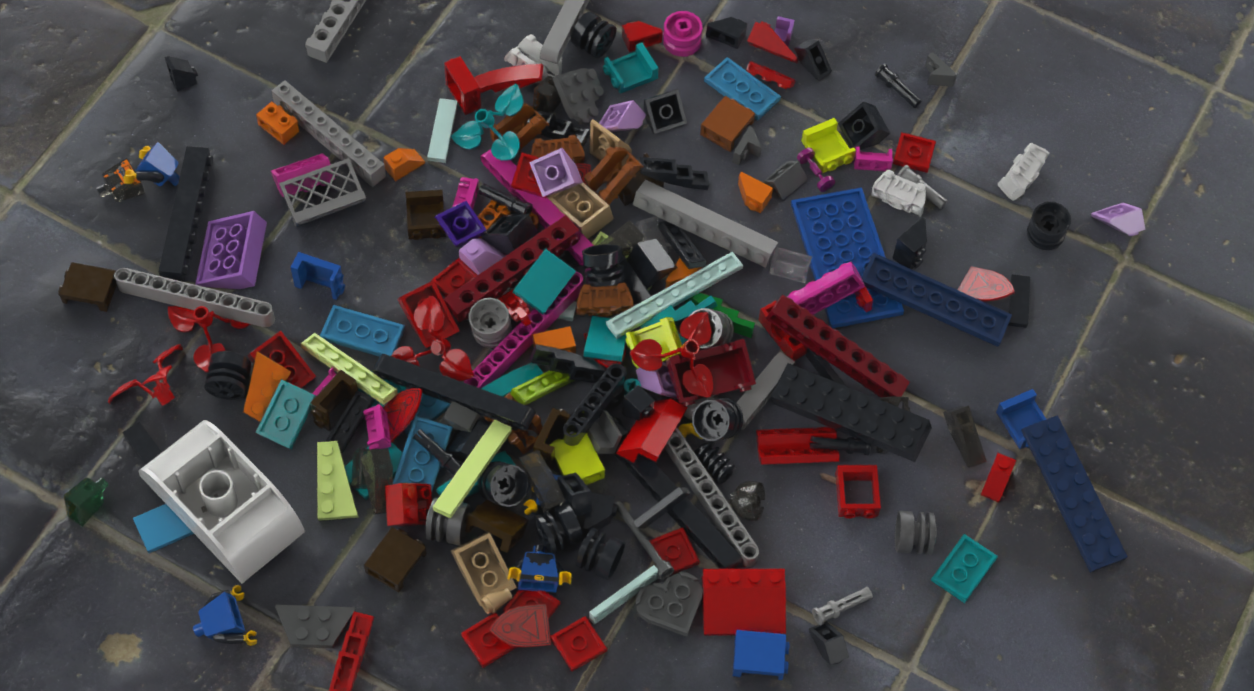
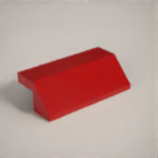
(652, 433)
(793, 445)

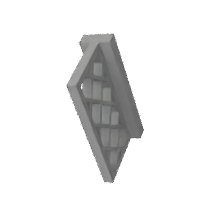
(330, 206)

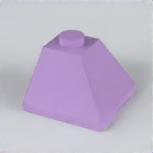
(623, 117)
(555, 172)
(1122, 217)
(479, 255)
(657, 381)

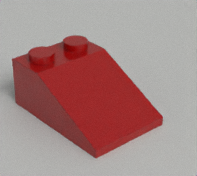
(410, 302)
(282, 352)

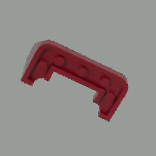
(727, 364)

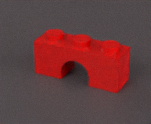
(789, 345)

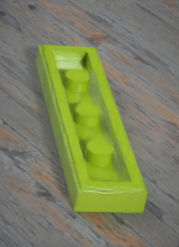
(539, 386)

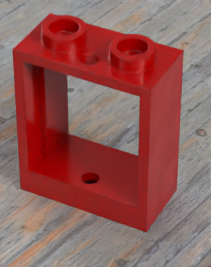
(462, 85)
(857, 473)

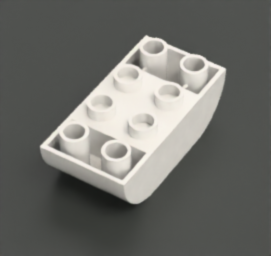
(249, 517)

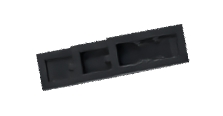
(561, 128)
(669, 172)
(562, 361)

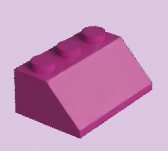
(300, 168)

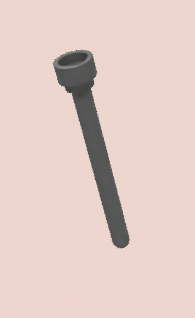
(664, 568)

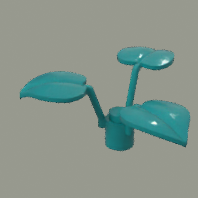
(505, 147)

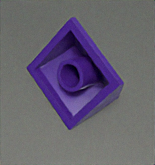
(461, 224)

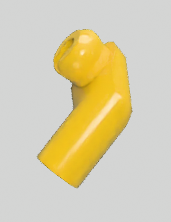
(686, 429)

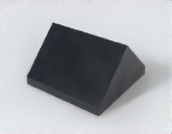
(664, 111)
(650, 262)

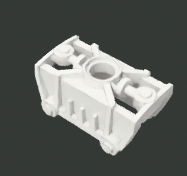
(532, 49)
(1023, 171)
(900, 193)

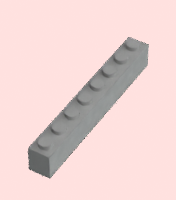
(705, 223)

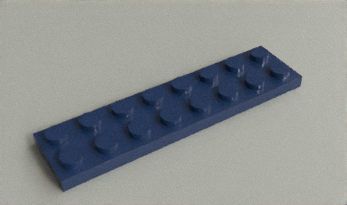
(936, 299)
(1074, 494)

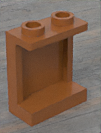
(726, 123)

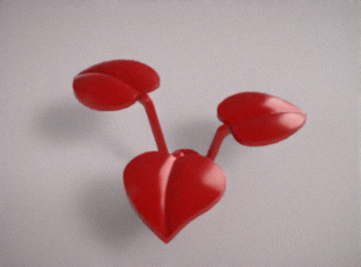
(431, 317)
(184, 321)
(698, 332)
(161, 390)

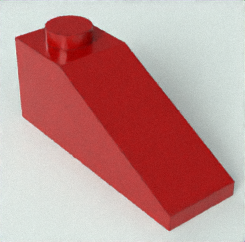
(766, 39)

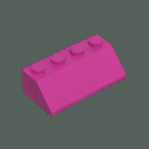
(828, 289)

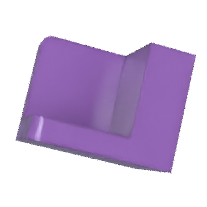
(784, 29)

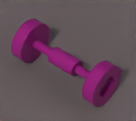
(826, 182)

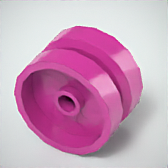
(682, 33)

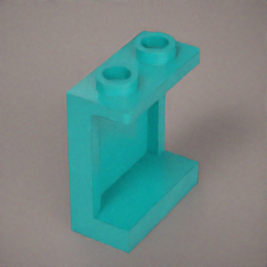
(631, 69)

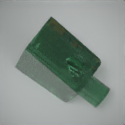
(85, 499)

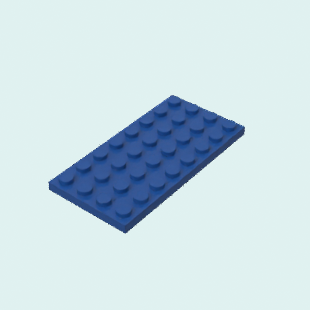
(841, 231)

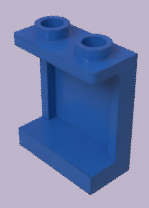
(317, 271)
(1020, 413)
(760, 653)

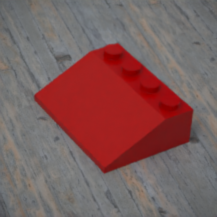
(743, 601)

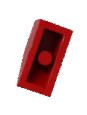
(640, 32)
(998, 477)

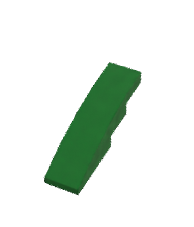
(740, 325)

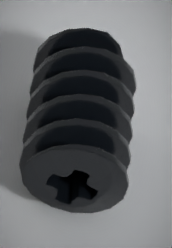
(714, 462)

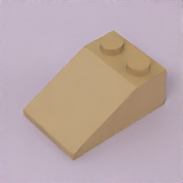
(602, 139)
(583, 208)
(482, 566)

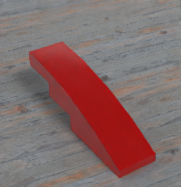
(506, 77)
(352, 652)

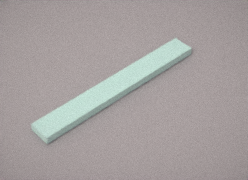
(674, 294)

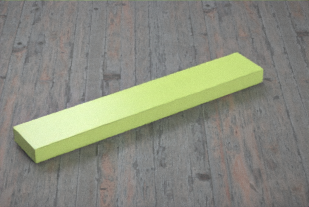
(339, 361)
(472, 469)

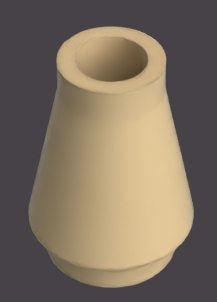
(494, 601)

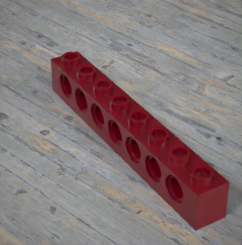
(486, 280)
(827, 348)

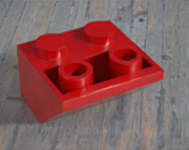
(407, 503)

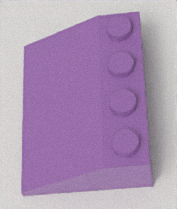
(232, 252)

